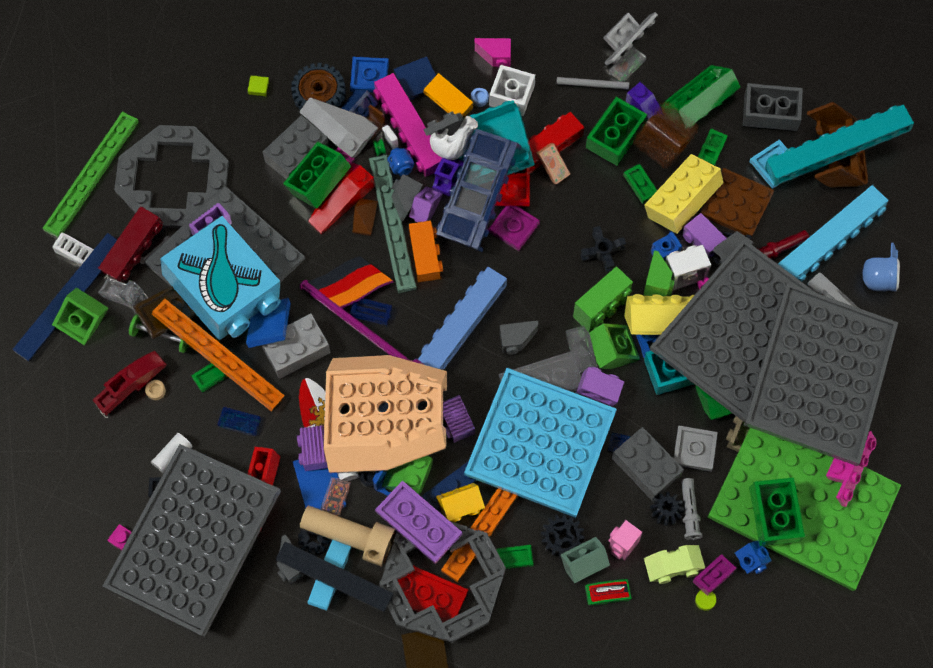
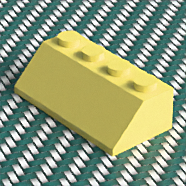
(652, 313)

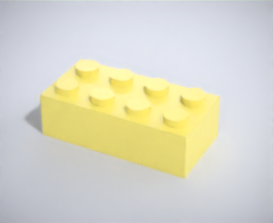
(684, 193)

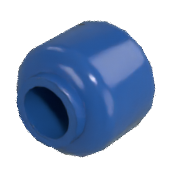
(400, 161)

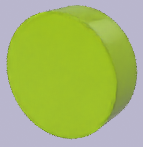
(705, 602)

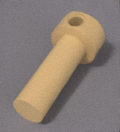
(374, 542)

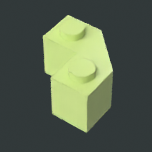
(665, 564)

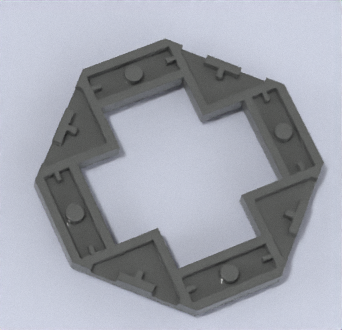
(147, 149)
(428, 620)

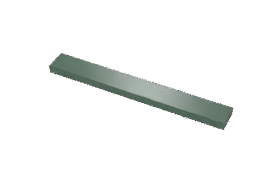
(392, 225)

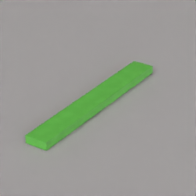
(90, 175)

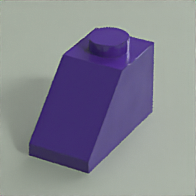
(643, 100)

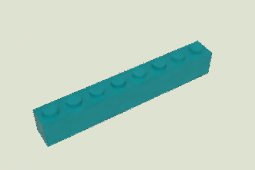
(839, 144)

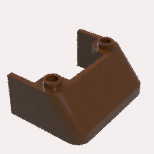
(847, 171)

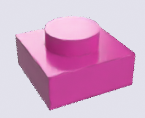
(119, 537)

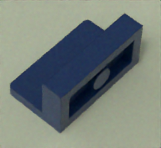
(359, 102)

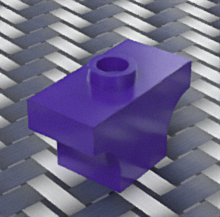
(446, 175)

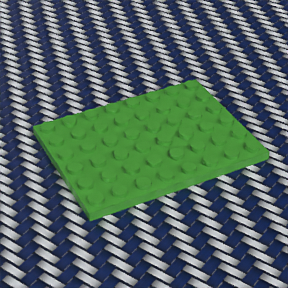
(836, 537)

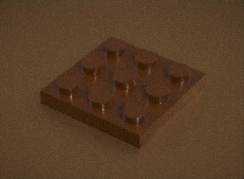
(738, 203)

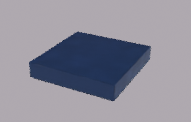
(415, 77)

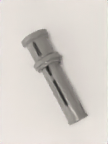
(691, 517)

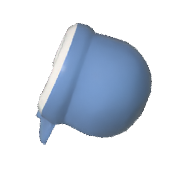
(882, 273)

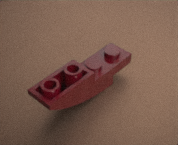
(127, 380)

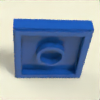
(367, 71)

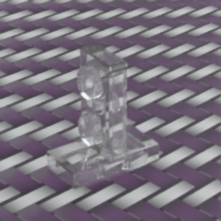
(122, 293)

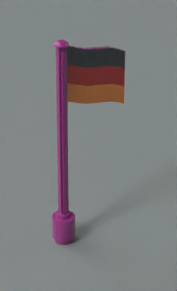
(346, 286)

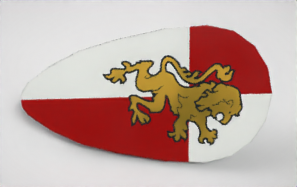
(312, 403)

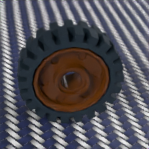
(315, 78)

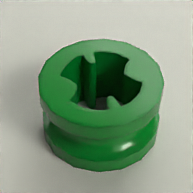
(379, 147)

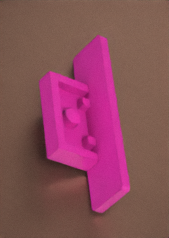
(850, 474)

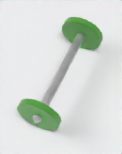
(136, 325)

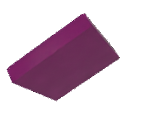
(514, 226)

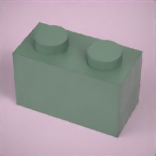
(585, 559)

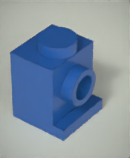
(670, 241)

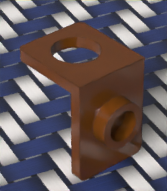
(377, 118)

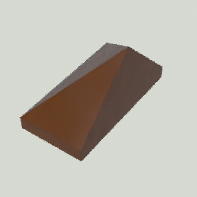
(364, 216)

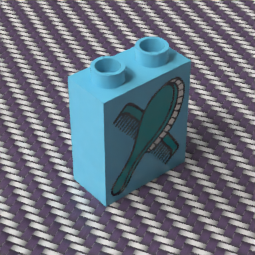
(221, 279)

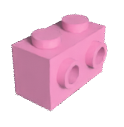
(624, 540)

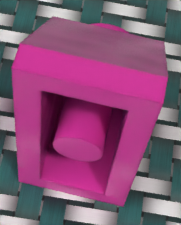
(494, 50)

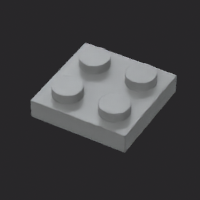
(695, 448)

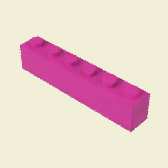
(407, 122)

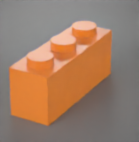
(425, 251)

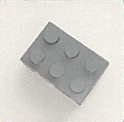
(301, 346)

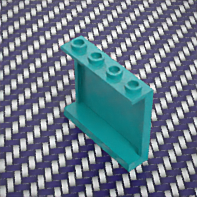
(507, 123)

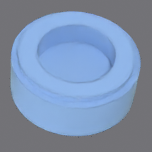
(479, 97)

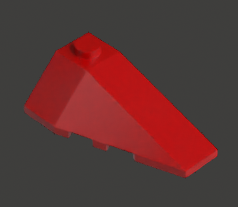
(344, 196)

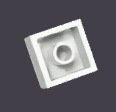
(512, 85)
(688, 266)

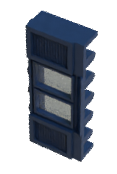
(477, 189)

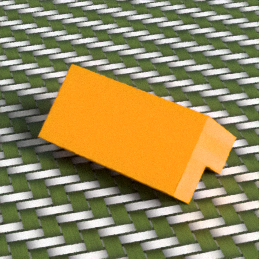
(448, 96)

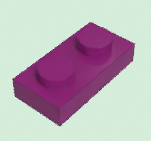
(714, 575)

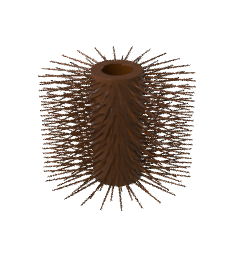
(665, 134)

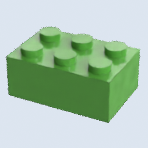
(603, 299)

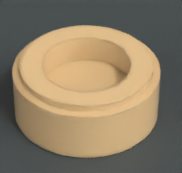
(155, 389)

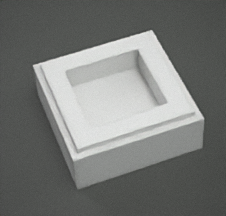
(390, 137)

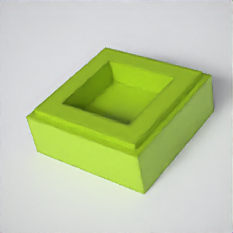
(258, 85)

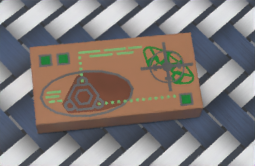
(553, 163)

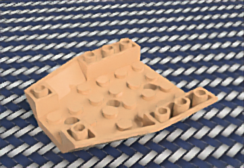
(376, 439)

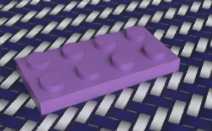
(418, 522)

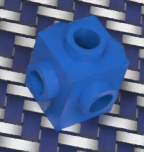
(753, 557)

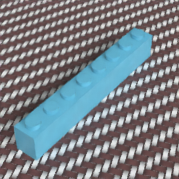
(835, 233)

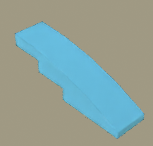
(322, 594)

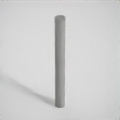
(592, 83)

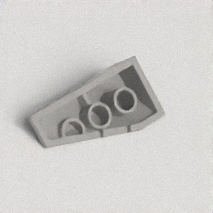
(342, 127)

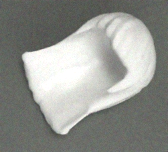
(456, 145)

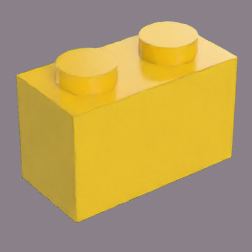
(461, 502)

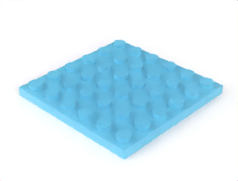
(540, 442)

